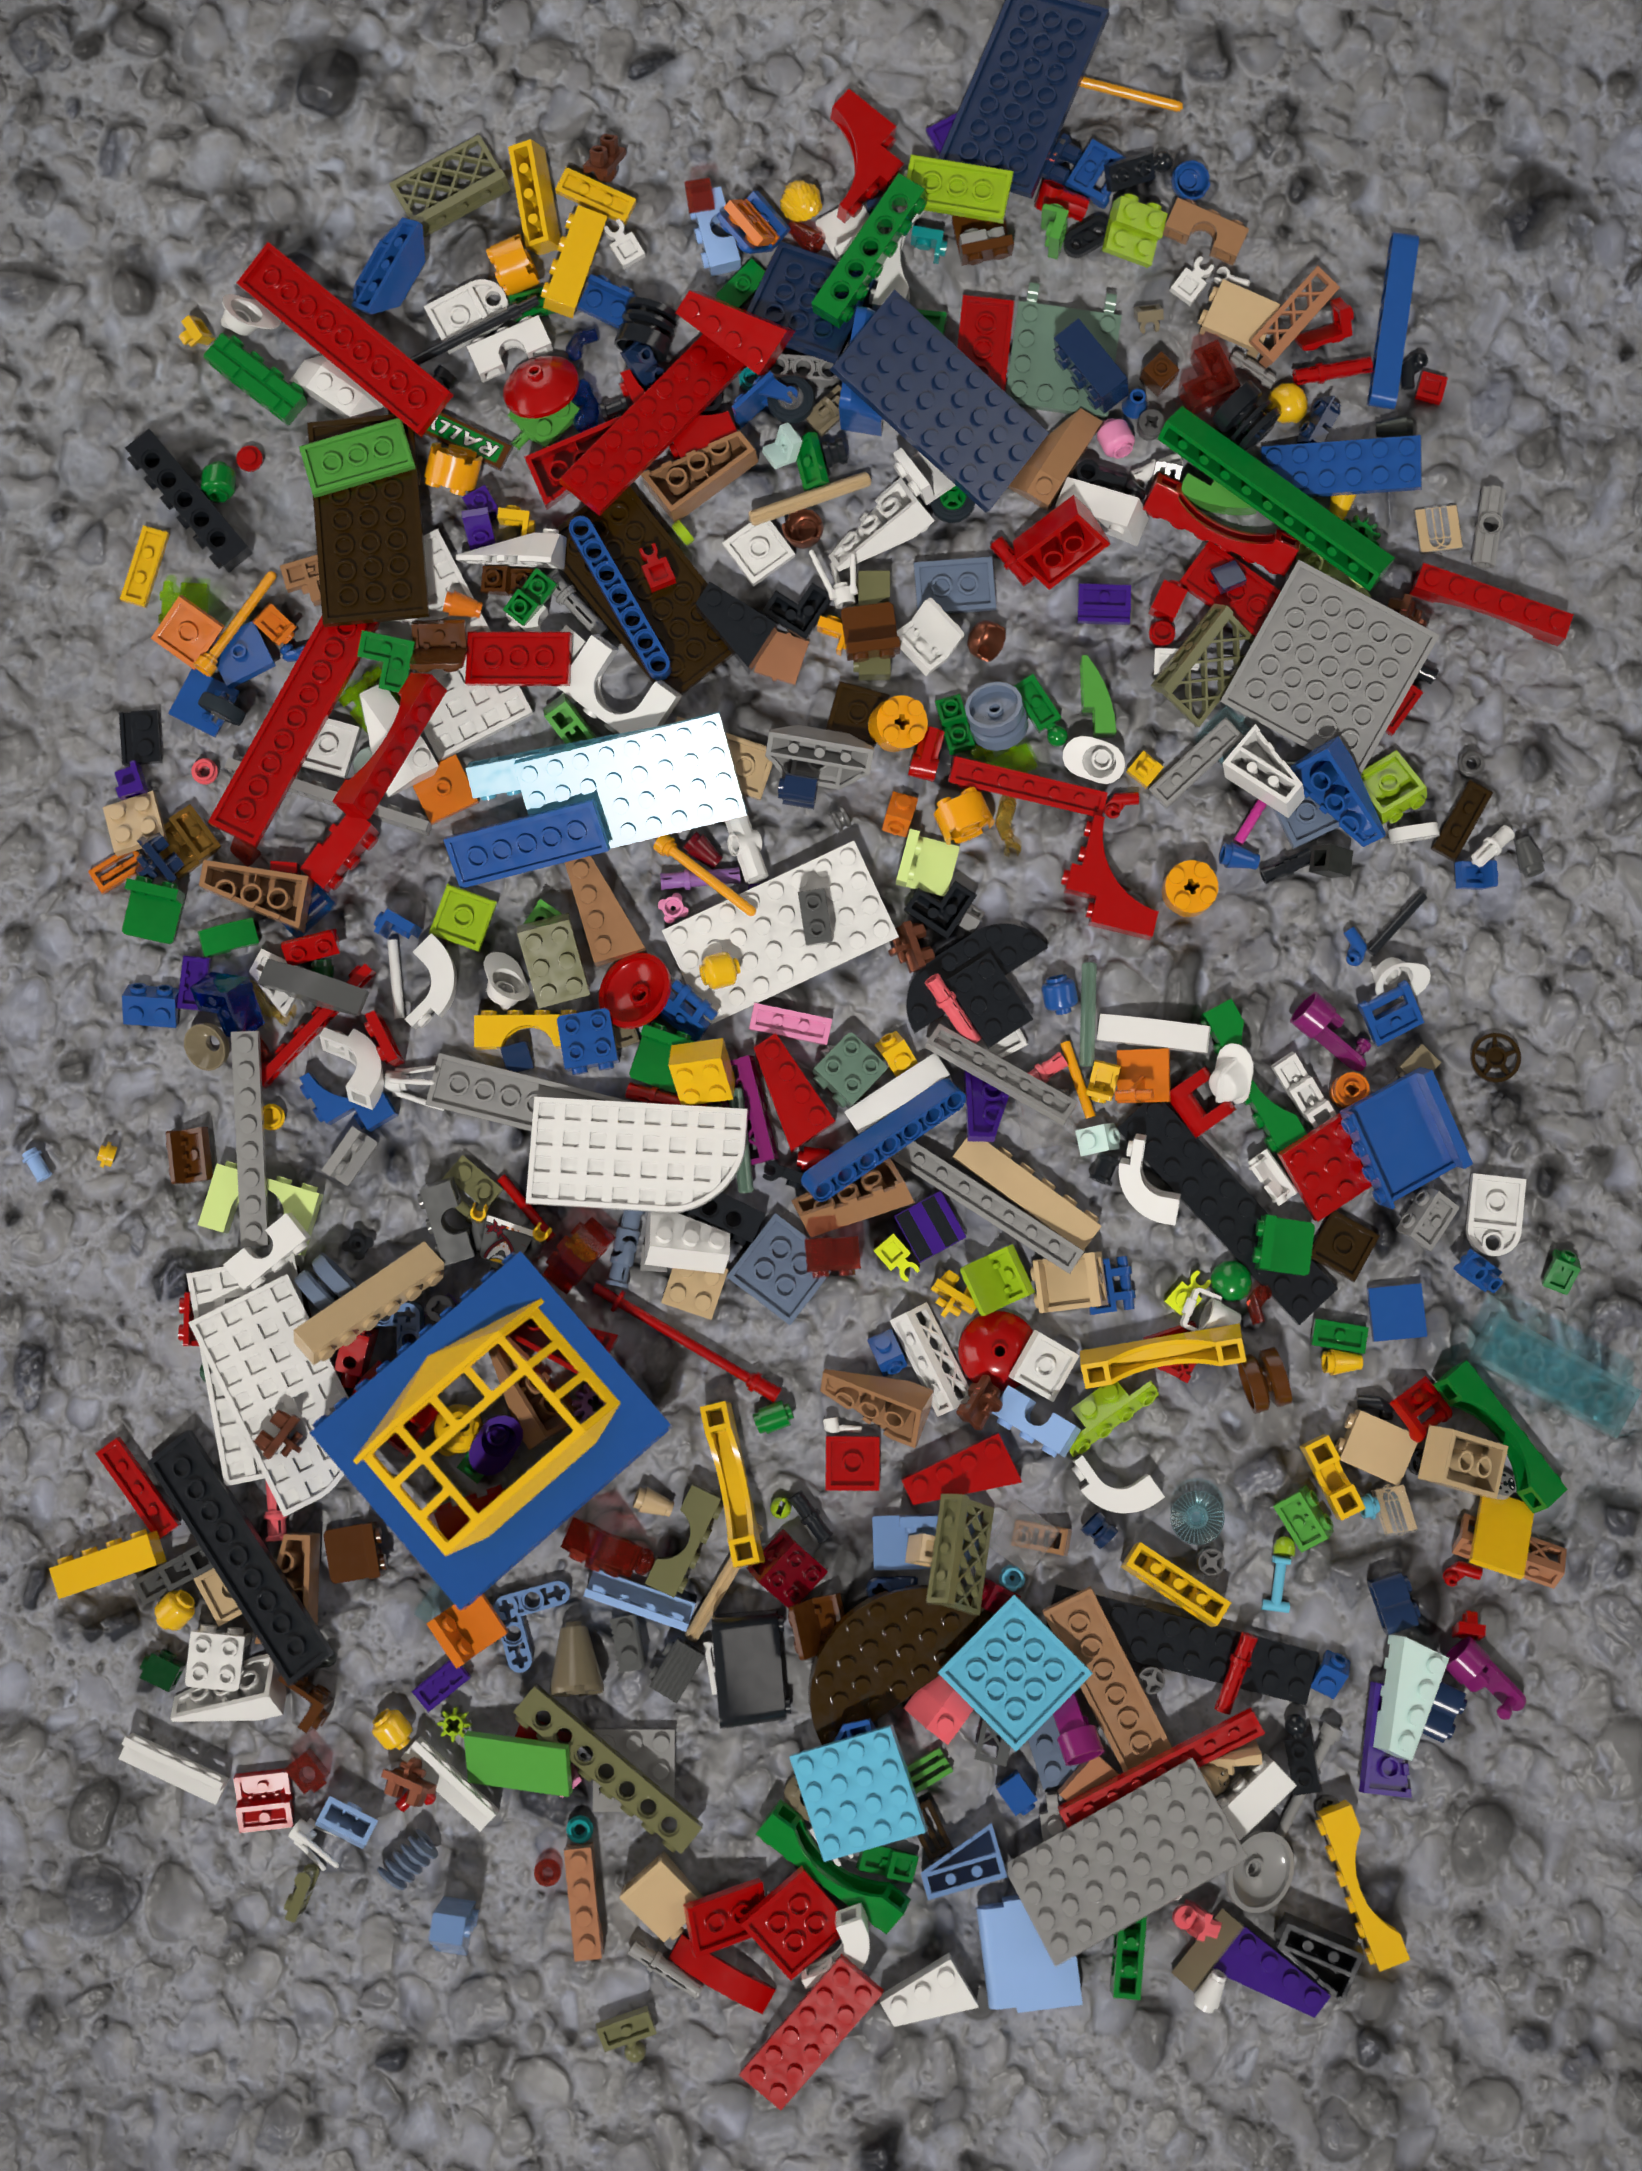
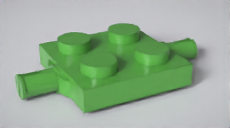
(543, 430)

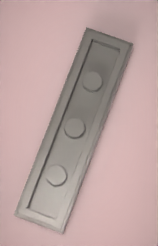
(1195, 763)

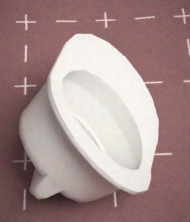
(246, 315)
(1094, 759)
(1394, 970)
(505, 980)
(1232, 1074)

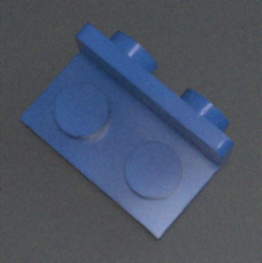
(605, 300)
(390, 921)

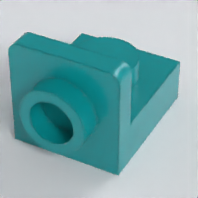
(928, 238)

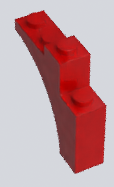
(870, 140)
(697, 435)
(1094, 880)

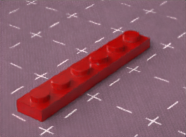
(1027, 787)
(307, 1032)

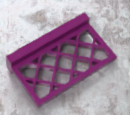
(756, 1108)

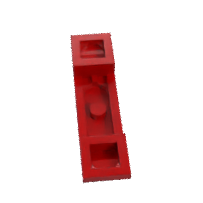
(723, 1977)

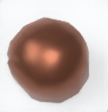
(803, 528)
(986, 640)

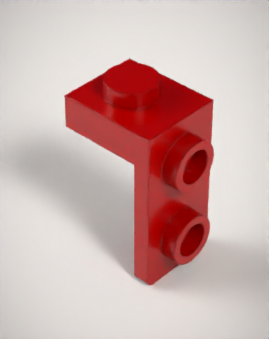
(1333, 333)

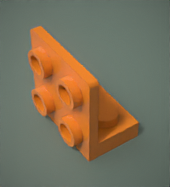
(467, 1630)

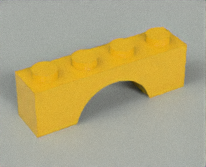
(494, 1030)

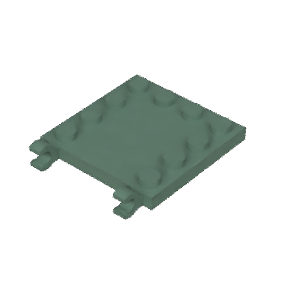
(1033, 374)

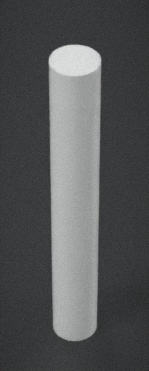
(396, 982)

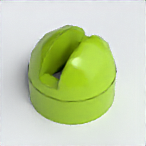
(786, 1509)
(1284, 1547)

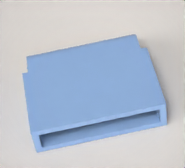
(1018, 1964)

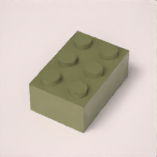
(553, 960)

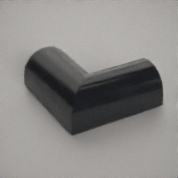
(799, 617)
(942, 915)

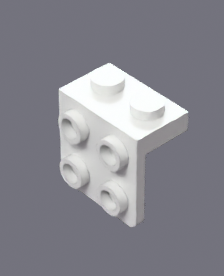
(839, 234)
(922, 476)
(929, 637)
(216, 1658)

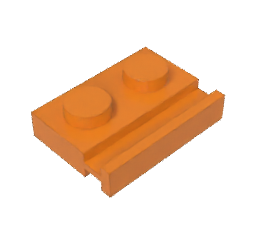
(751, 222)

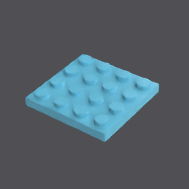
(1015, 1672)
(858, 1793)

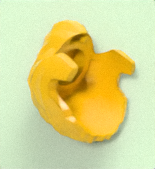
(801, 201)

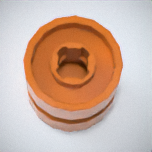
(1348, 1089)

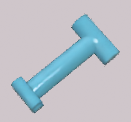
(1276, 1603)

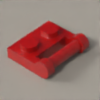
(1415, 1402)

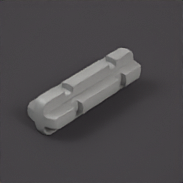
(1252, 369)

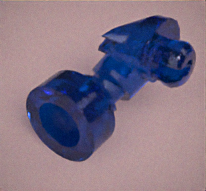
(588, 414)

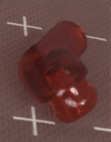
(1256, 1301)

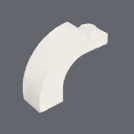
(443, 982)
(368, 1079)
(1143, 1196)
(1126, 1499)
(854, 1932)

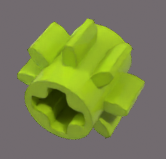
(453, 1716)

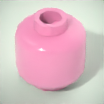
(1116, 438)

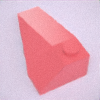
(939, 1709)

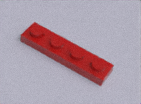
(138, 1488)

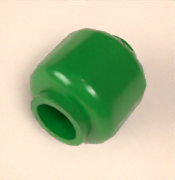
(218, 481)

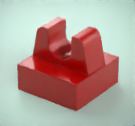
(1469, 1627)

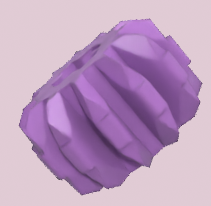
(584, 1398)

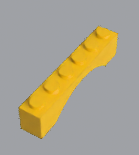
(1209, 1346)
(737, 1501)
(1342, 1834)

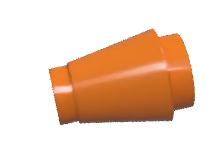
(461, 605)

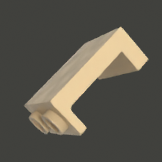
(1237, 315)
(1067, 1291)
(1376, 1447)

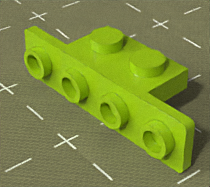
(1106, 1410)

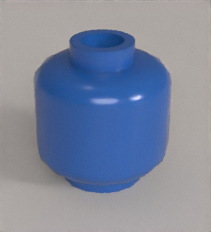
(1059, 994)

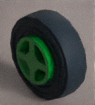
(952, 512)

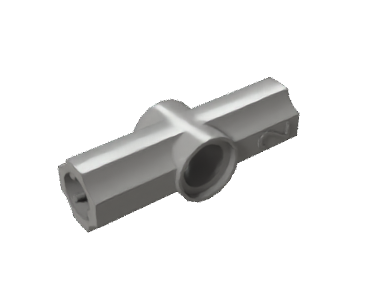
(1489, 512)

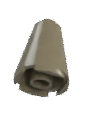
(575, 1664)

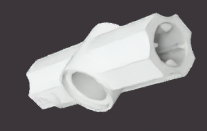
(746, 845)

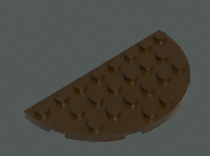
(884, 1656)

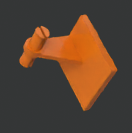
(1143, 1076)

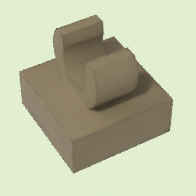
(1147, 314)

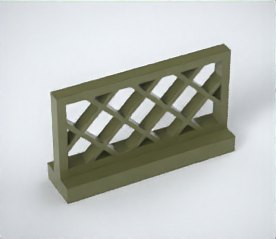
(459, 201)
(1188, 656)
(950, 1550)

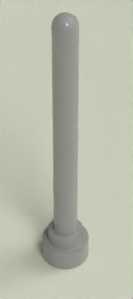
(1328, 1736)

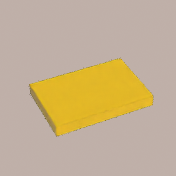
(1502, 1536)

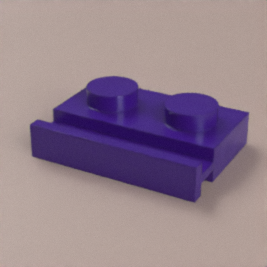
(1104, 604)

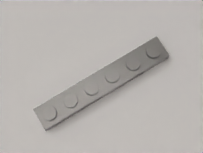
(1001, 1074)

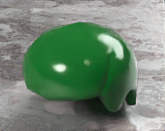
(1231, 1281)

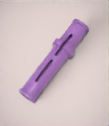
(688, 879)

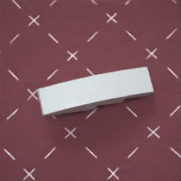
(1153, 1033)
(1303, 1091)
(896, 1093)

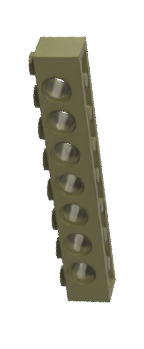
(687, 1824)

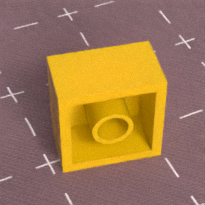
(702, 1072)

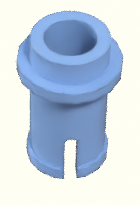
(36, 1164)

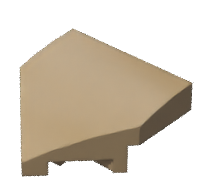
(1243, 1756)

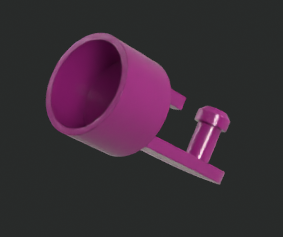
(1316, 1019)
(1475, 1670)
(1077, 1738)

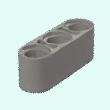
(815, 378)

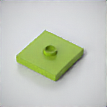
(463, 918)

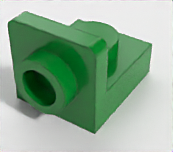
(1562, 1271)

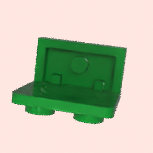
(152, 910)
(653, 1056)
(1283, 1245)

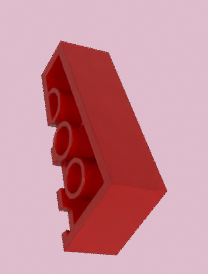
(739, 332)

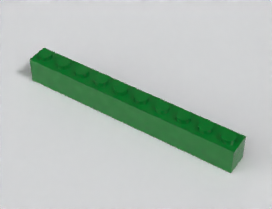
(1275, 498)

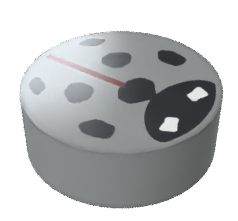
(1506, 1487)

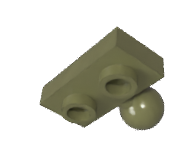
(627, 2030)

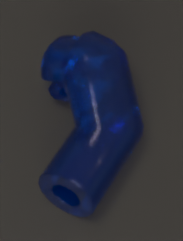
(577, 341)

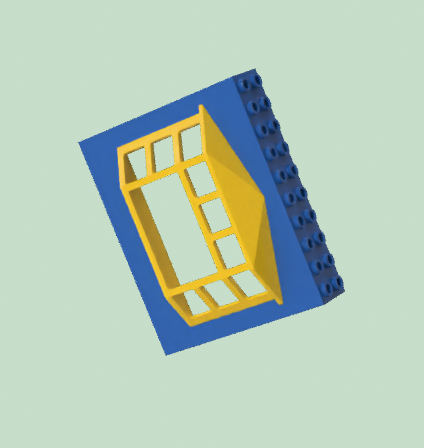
(547, 1491)

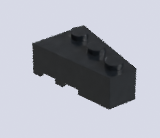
(1320, 1952)

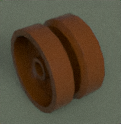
(1265, 1380)

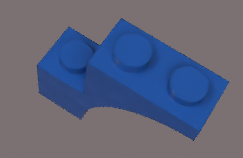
(334, 1108)

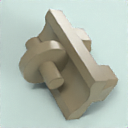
(826, 412)

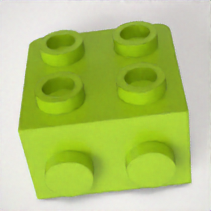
(997, 1280)

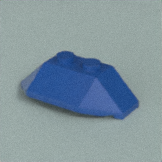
(391, 269)

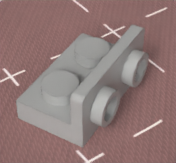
(350, 1156)
(1427, 1217)

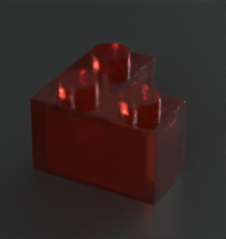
(1214, 381)
(577, 1254)
(832, 1255)
(600, 1549)

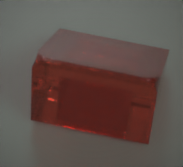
(699, 195)
(244, 852)

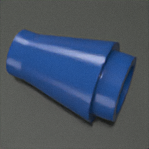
(1131, 407)
(1238, 857)

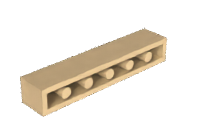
(1027, 1192)
(369, 1303)

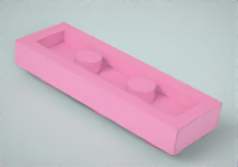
(790, 1024)

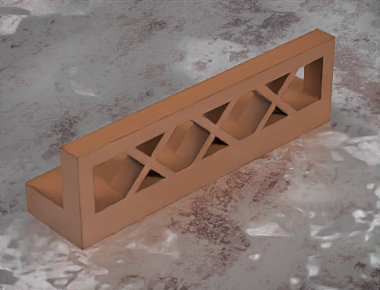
(1298, 324)
(1538, 1566)

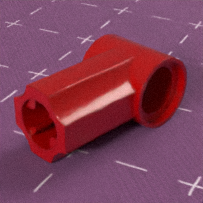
(1053, 192)
(925, 760)

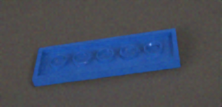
(1349, 465)
(527, 843)

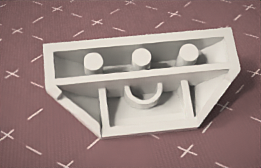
(335, 389)

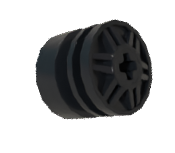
(649, 324)
(1246, 416)

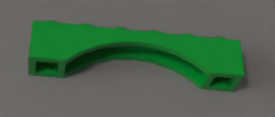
(1278, 1124)
(1533, 1476)
(788, 1835)

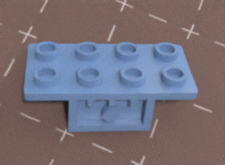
(892, 1534)

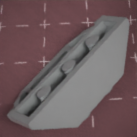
(819, 753)

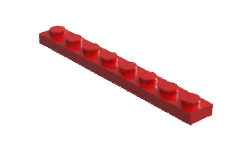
(1202, 1747)

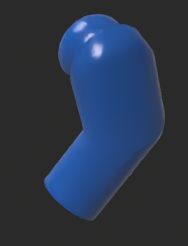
(291, 654)
(1357, 947)

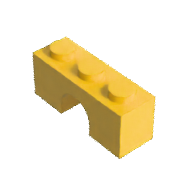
(1331, 1478)

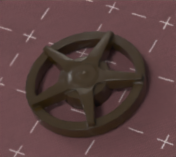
(1495, 1057)

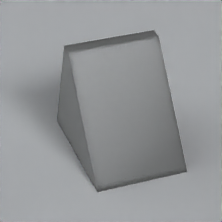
(972, 919)

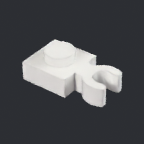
(625, 247)
(1190, 283)

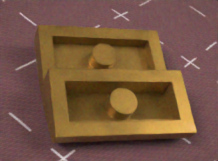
(189, 840)

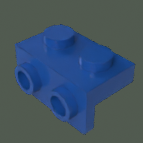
(150, 1005)

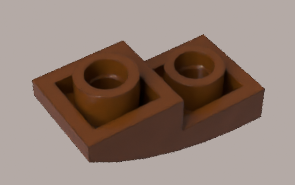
(503, 580)

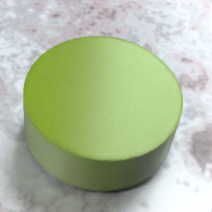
(682, 532)

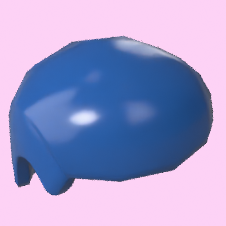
(1190, 180)

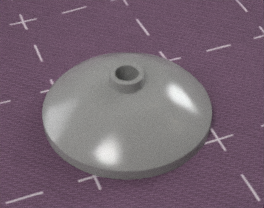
(1265, 1876)

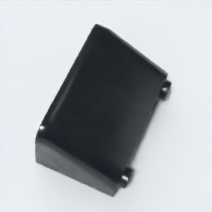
(749, 1668)

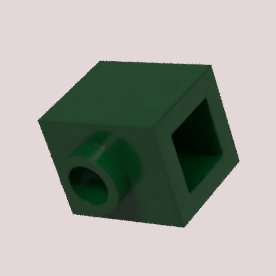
(162, 1669)

